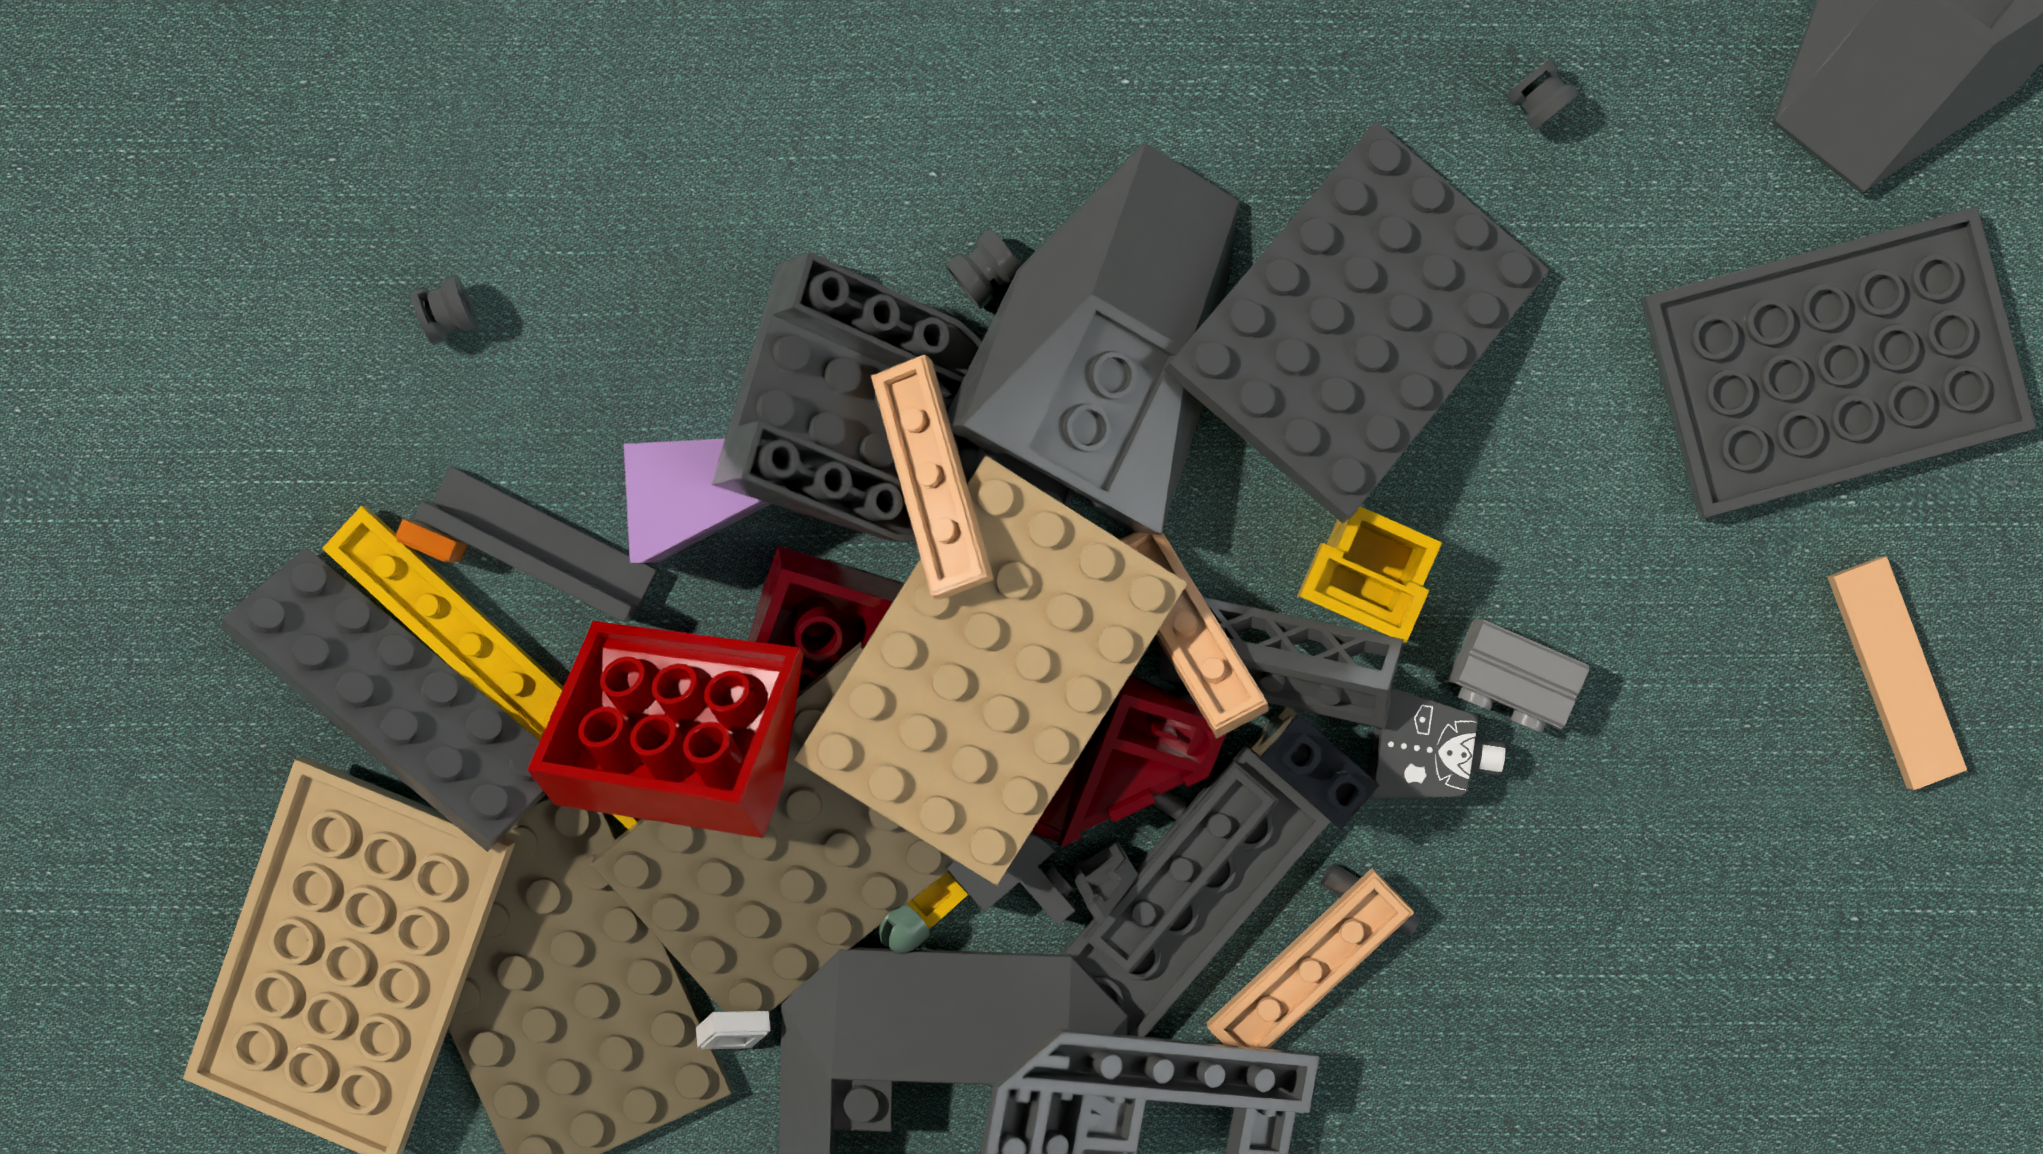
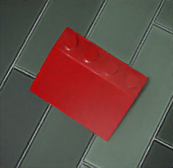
(672, 728)

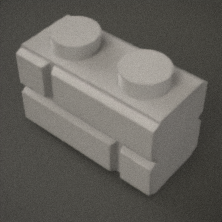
(1518, 675)

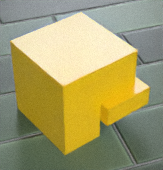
(1372, 573)

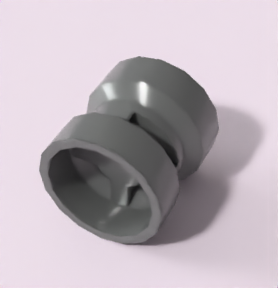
(984, 269)

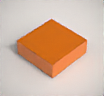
(430, 541)

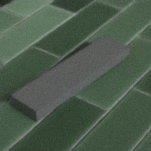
(1181, 867)

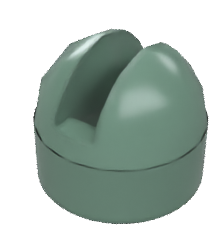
(903, 930)

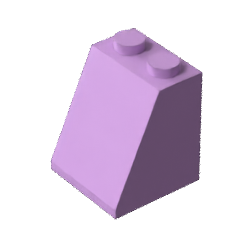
(674, 498)

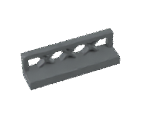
(538, 544)
(1316, 684)

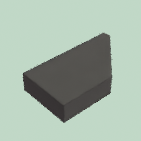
(1103, 878)

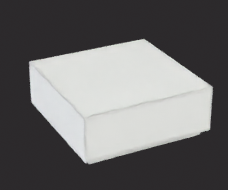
(732, 1029)

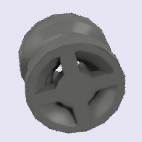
(1546, 98)
(444, 309)

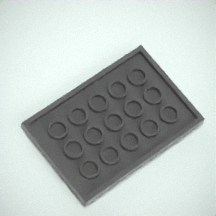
(1357, 322)
(1838, 363)

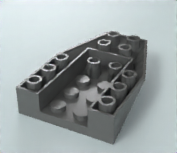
(1902, 75)
(1085, 337)
(809, 411)

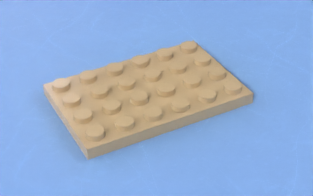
(987, 697)
(347, 960)

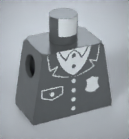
(1429, 750)

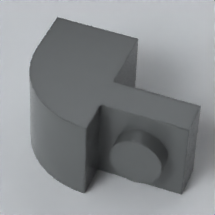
(1047, 886)

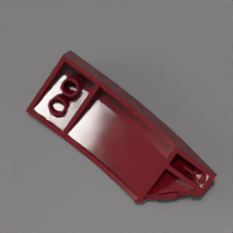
(1135, 753)

